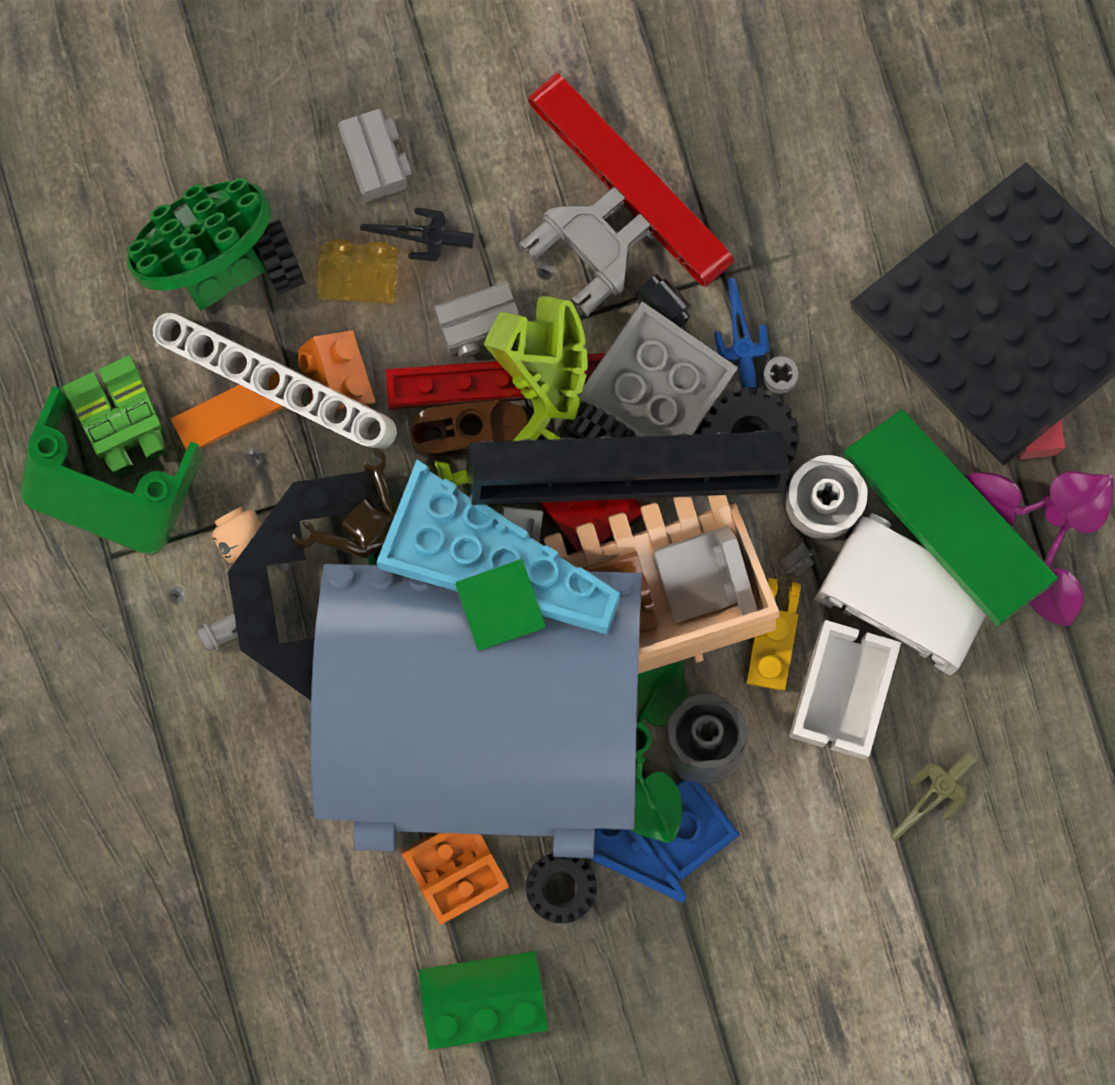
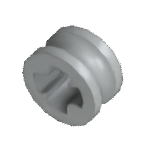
(780, 387)

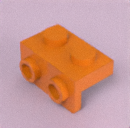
(338, 365)

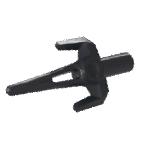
(432, 235)

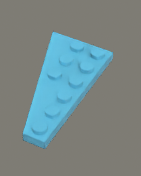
(447, 539)

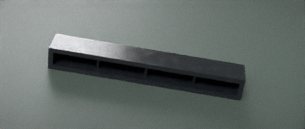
(626, 467)

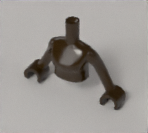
(365, 523)

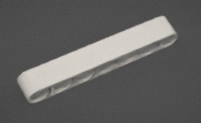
(256, 378)

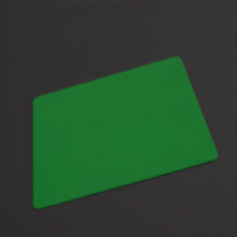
(500, 604)

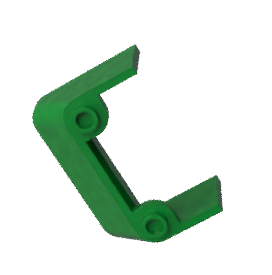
(131, 520)

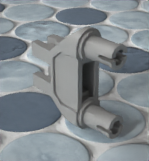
(593, 241)

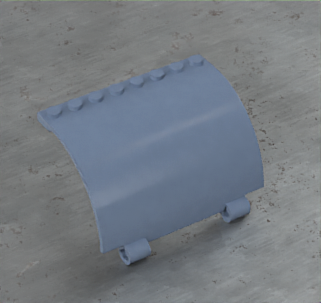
(466, 740)

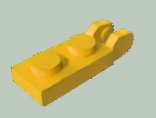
(773, 650)

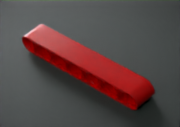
(621, 167)

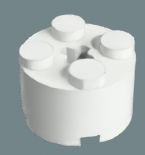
(844, 486)

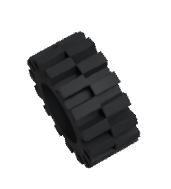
(279, 258)
(596, 423)
(554, 911)

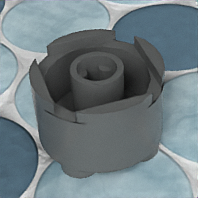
(701, 760)

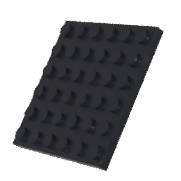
(1004, 312)

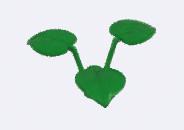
(657, 796)

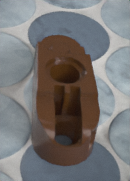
(499, 420)

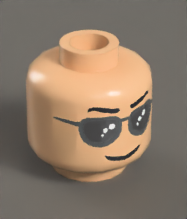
(235, 532)

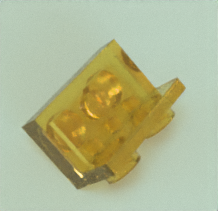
(357, 271)

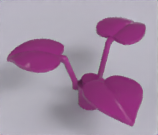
(1075, 501)

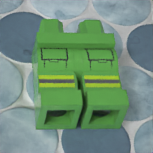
(118, 428)

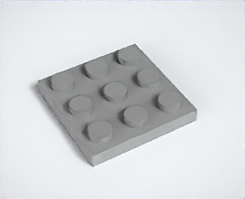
(657, 377)

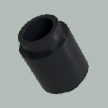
(665, 300)

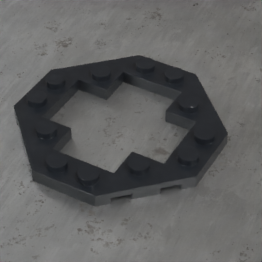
(274, 546)

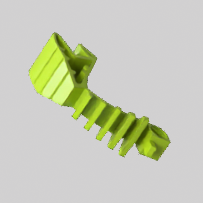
(544, 362)

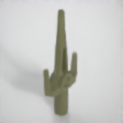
(944, 785)

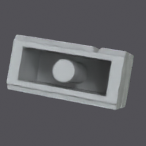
(373, 154)
(470, 318)

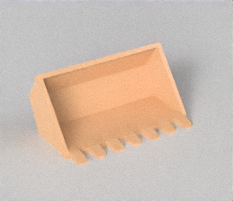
(697, 635)

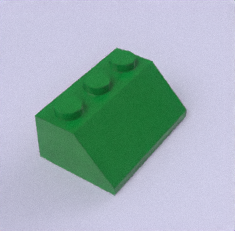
(482, 1000)

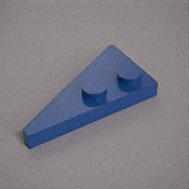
(634, 858)

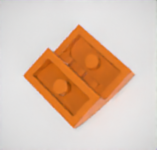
(454, 872)

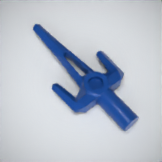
(743, 348)

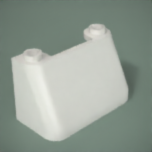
(902, 593)

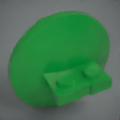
(204, 242)

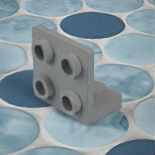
(704, 575)

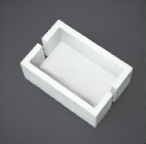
(845, 690)

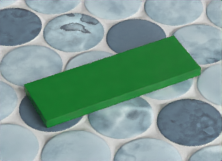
(950, 517)

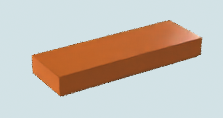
(224, 414)

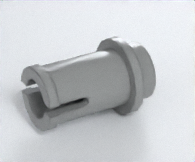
(218, 632)

